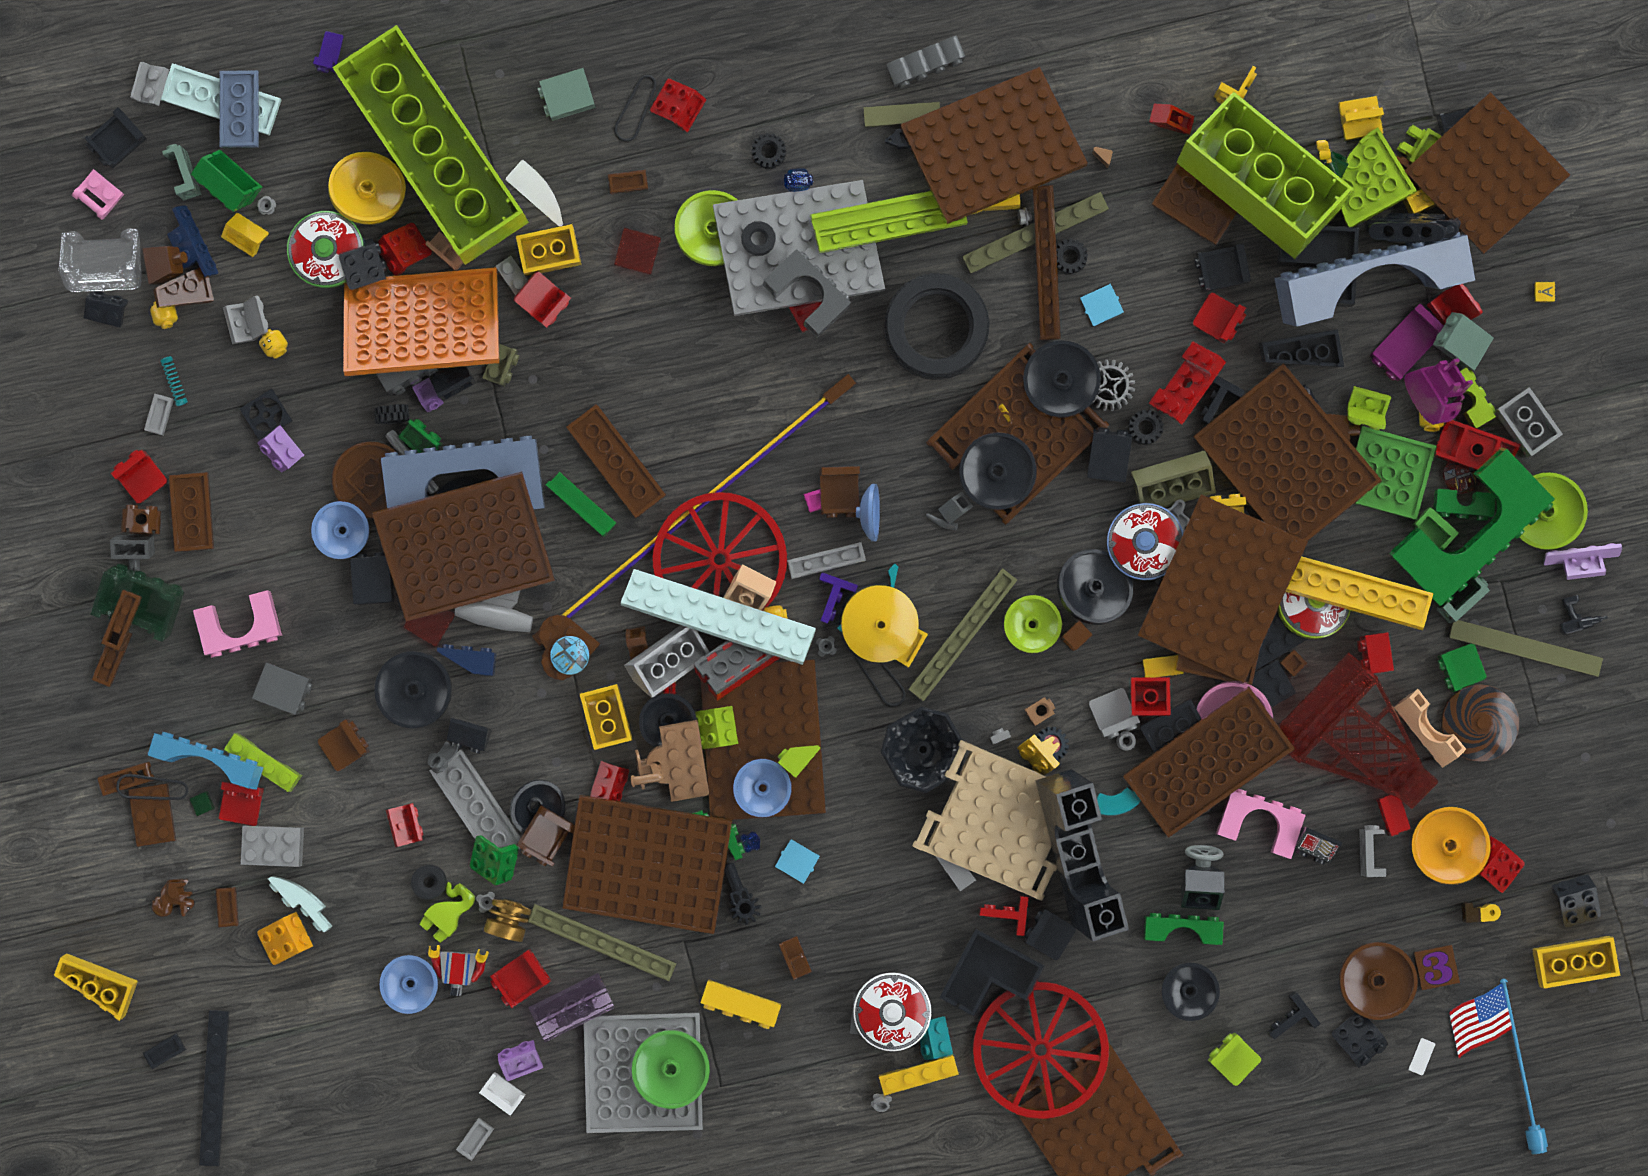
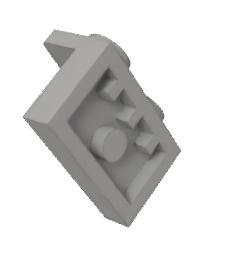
(149, 84)

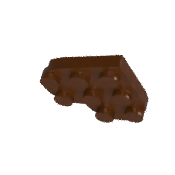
(552, 630)

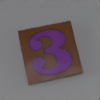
(1436, 967)

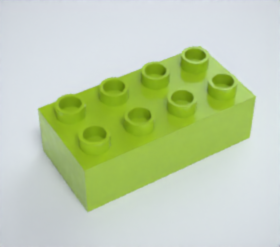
(1264, 175)

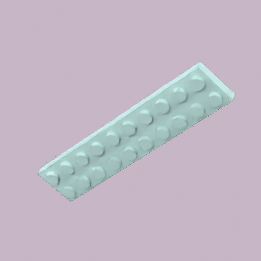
(718, 616)

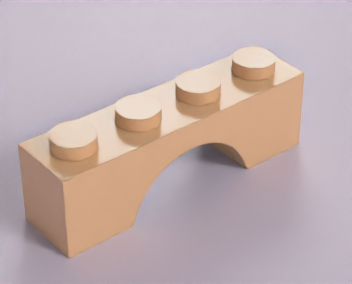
(1442, 746)

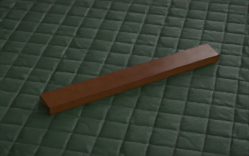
(1046, 262)

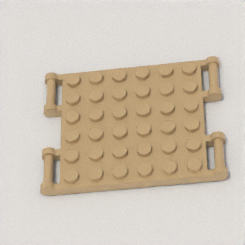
(992, 822)

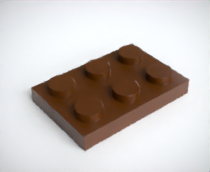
(152, 817)

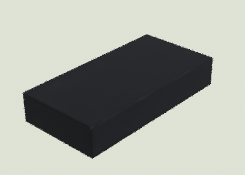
(164, 1051)

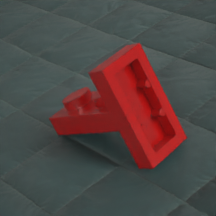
(1009, 913)

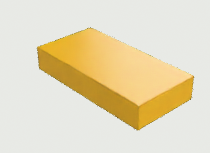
(1161, 666)

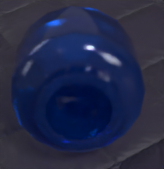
(798, 180)

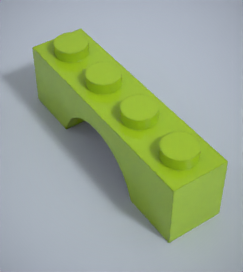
(272, 769)

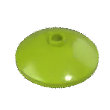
(1047, 622)

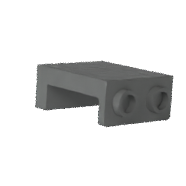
(282, 689)

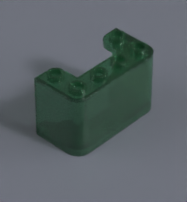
(158, 603)

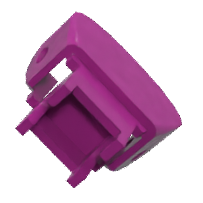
(1433, 386)

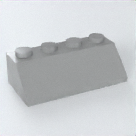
(667, 660)

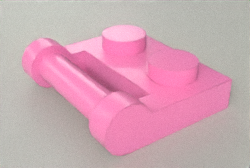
(102, 189)

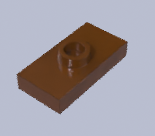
(628, 181)
(227, 907)

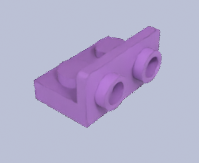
(519, 1060)

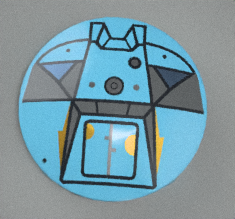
(569, 655)

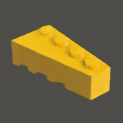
(96, 983)

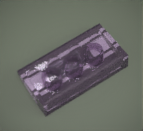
(571, 1007)

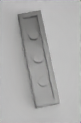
(826, 560)

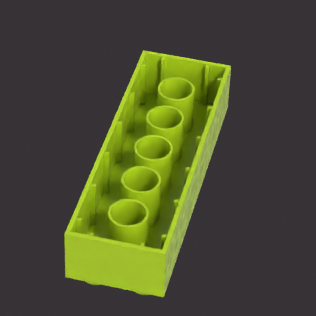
(431, 145)

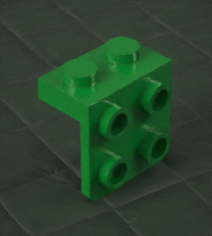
(418, 438)
(1461, 667)
(493, 862)

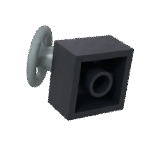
(1203, 883)

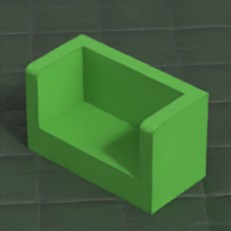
(1436, 528)

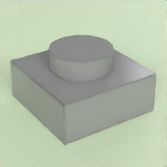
(999, 735)

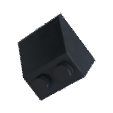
(452, 381)
(469, 735)

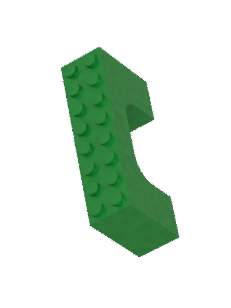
(1519, 503)

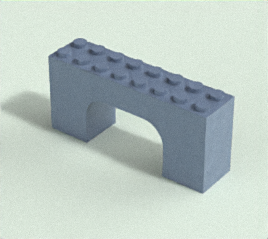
(410, 474)

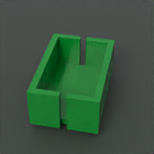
(226, 180)

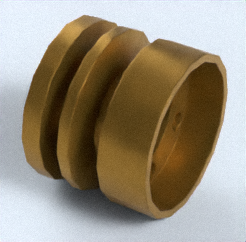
(507, 920)

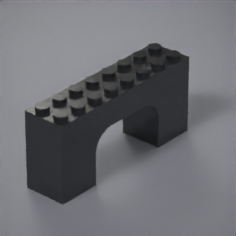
(1069, 810)

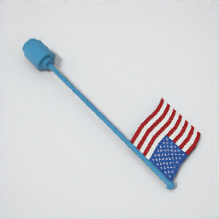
(1484, 1021)

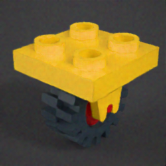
(1044, 749)

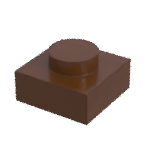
(1293, 663)

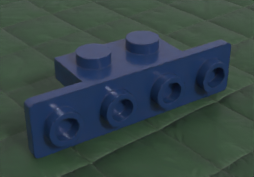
(189, 240)

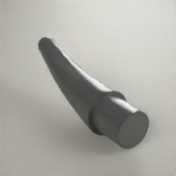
(942, 523)

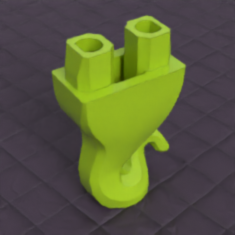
(446, 914)

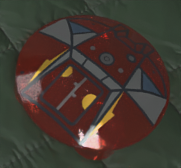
(1460, 477)

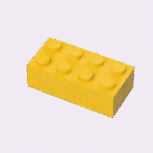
(1576, 962)

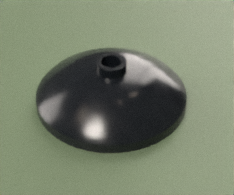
(656, 710)
(540, 791)
(1200, 1001)

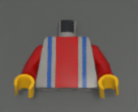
(457, 967)

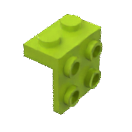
(1368, 408)
(717, 727)
(1234, 1058)

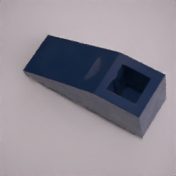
(476, 662)

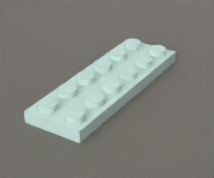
(202, 94)

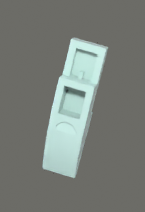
(295, 894)

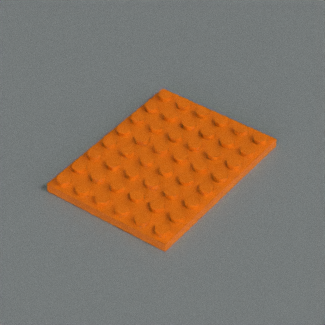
(422, 322)

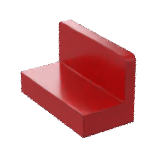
(1393, 814)

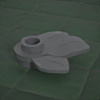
(440, 760)

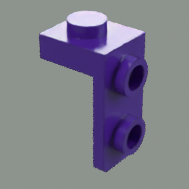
(329, 52)

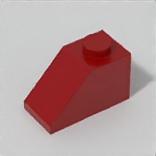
(1171, 118)

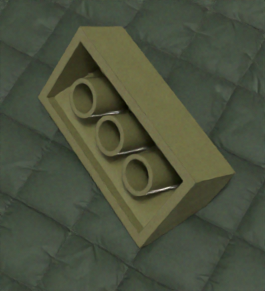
(1175, 480)

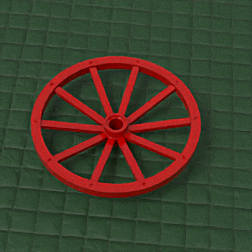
(726, 497)
(1052, 1112)

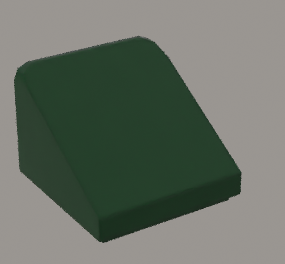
(202, 803)

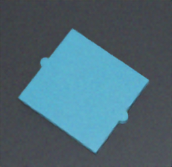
(1101, 305)
(797, 861)

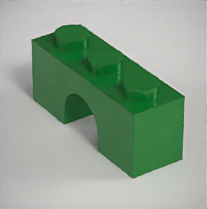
(1481, 506)

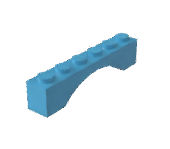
(238, 771)

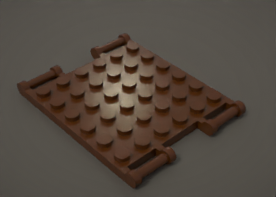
(1051, 439)
(1108, 1132)

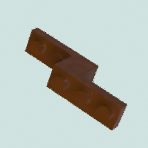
(116, 638)

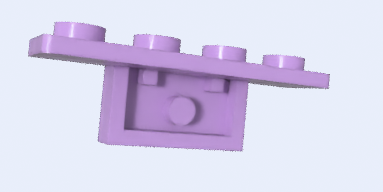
(1583, 561)

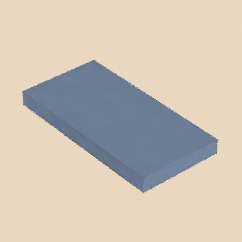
(239, 109)

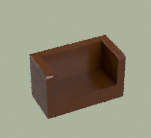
(1076, 636)

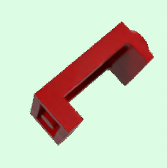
(520, 979)

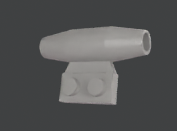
(497, 613)

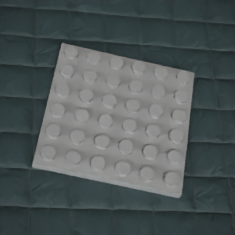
(610, 1091)

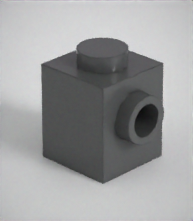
(952, 510)

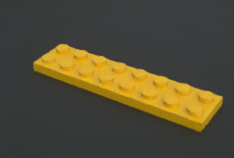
(1360, 593)

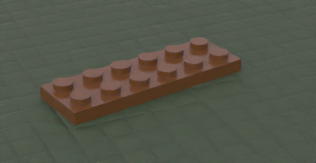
(616, 461)

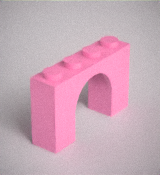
(264, 628)
(1288, 821)

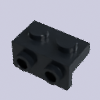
(105, 308)

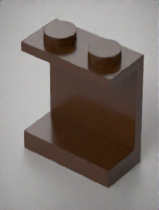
(839, 491)

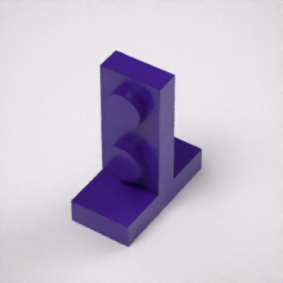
(835, 595)

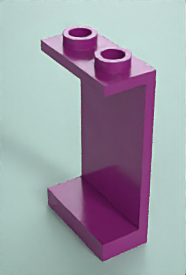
(1407, 343)

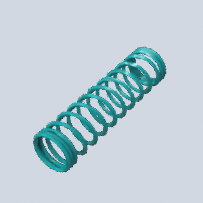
(181, 401)

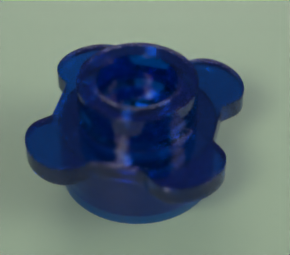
(753, 838)

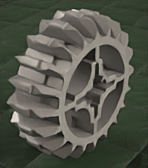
(1113, 393)

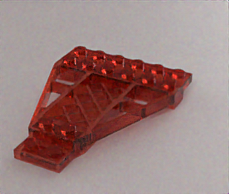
(1328, 705)

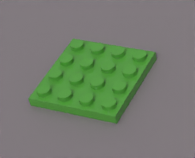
(1402, 467)

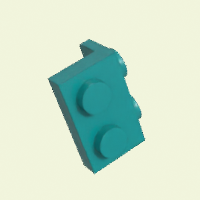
(936, 1040)

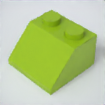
(797, 758)

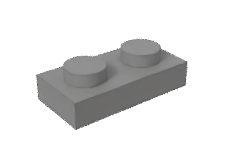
(512, 274)

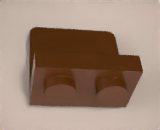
(343, 745)

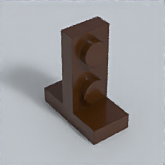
(636, 641)

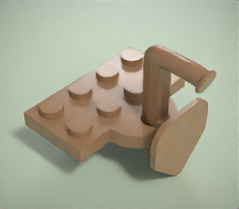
(675, 762)

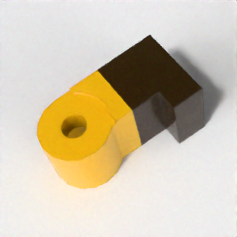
(1486, 913)

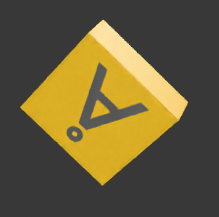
(1544, 291)

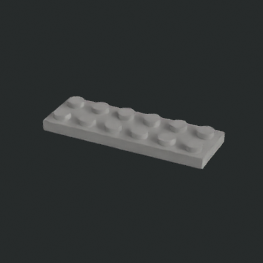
(475, 802)

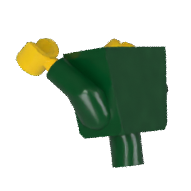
(1335, 162)

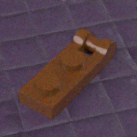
(108, 782)

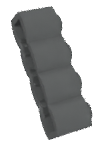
(926, 61)

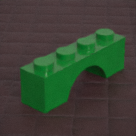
(1209, 931)

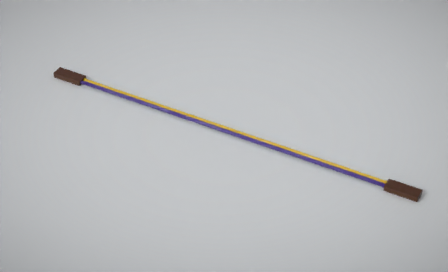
(831, 396)

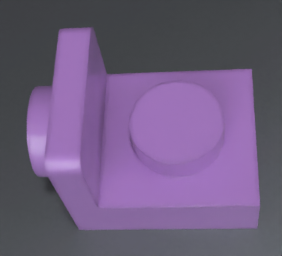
(427, 395)

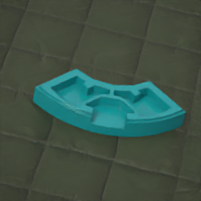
(1118, 803)

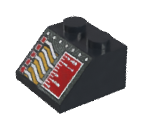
(1317, 845)

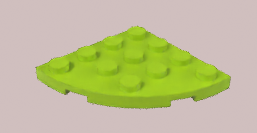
(1375, 179)

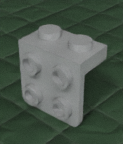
(246, 320)
(1113, 713)

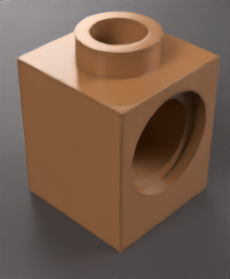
(1031, 711)

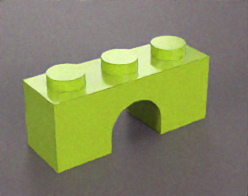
(1481, 410)

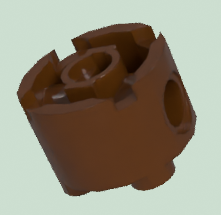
(132, 512)

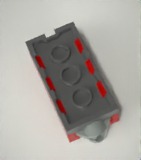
(730, 667)

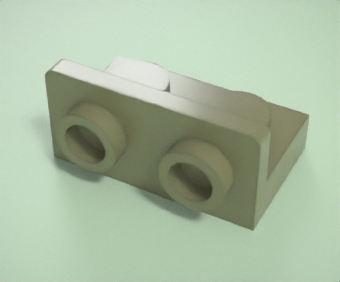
(500, 372)

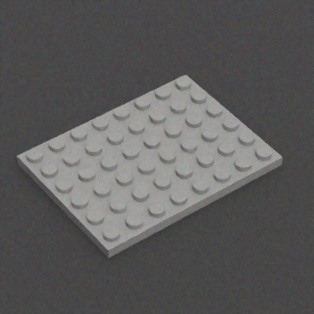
(852, 269)

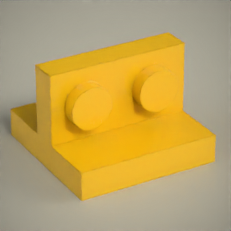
(1360, 117)

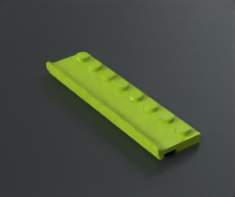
(879, 222)

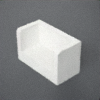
(502, 1093)

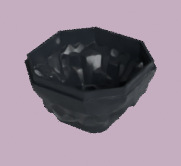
(902, 746)

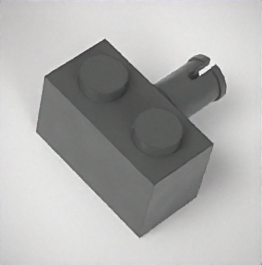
(132, 548)

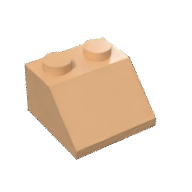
(750, 588)

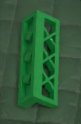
(581, 504)

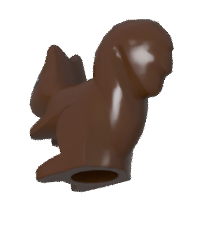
(173, 894)

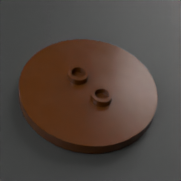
(359, 477)

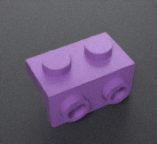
(280, 449)

